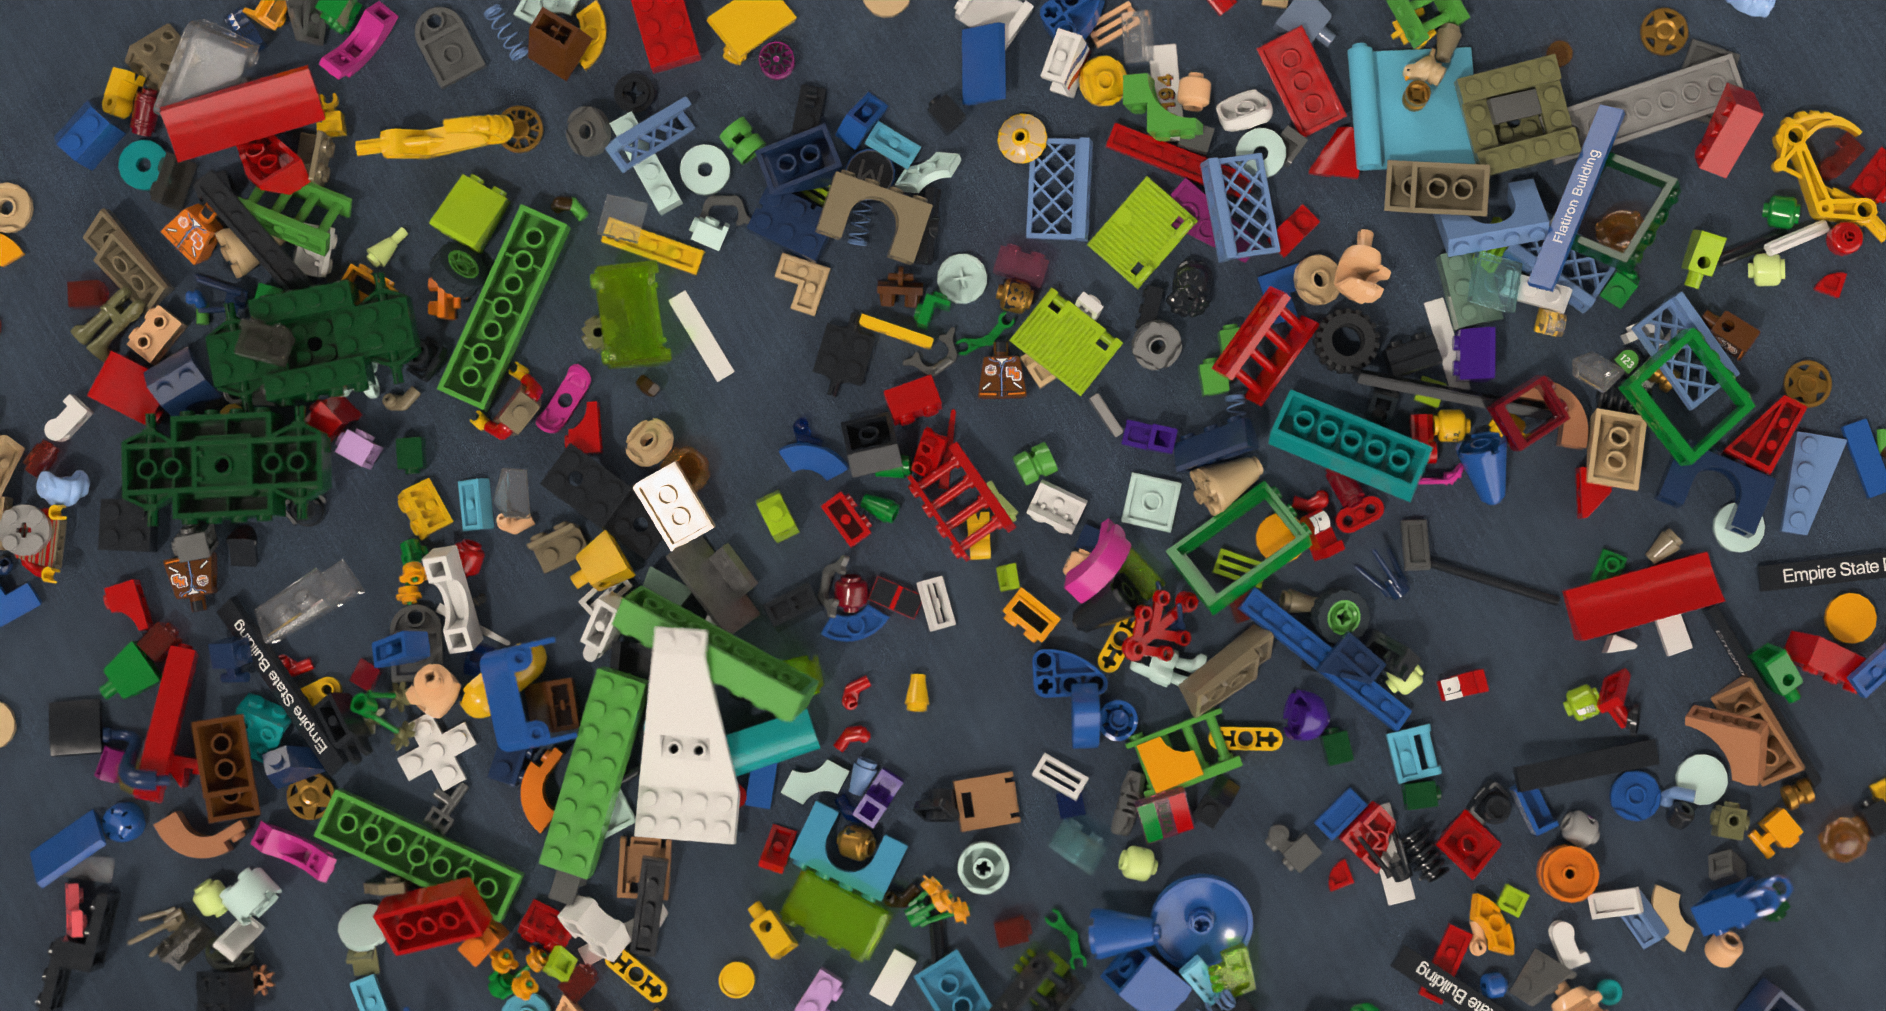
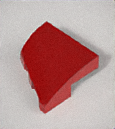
(1338, 156)
(1375, 827)

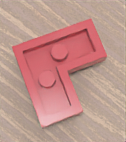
(75, 919)

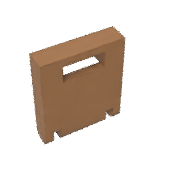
(991, 801)
(631, 859)

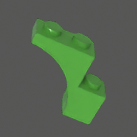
(1141, 95)
(1210, 381)

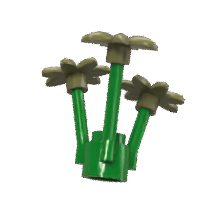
(368, 708)

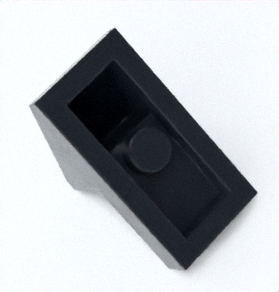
(1216, 801)

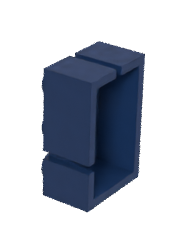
(789, 224)

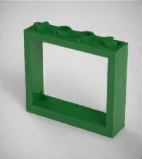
(1655, 417)

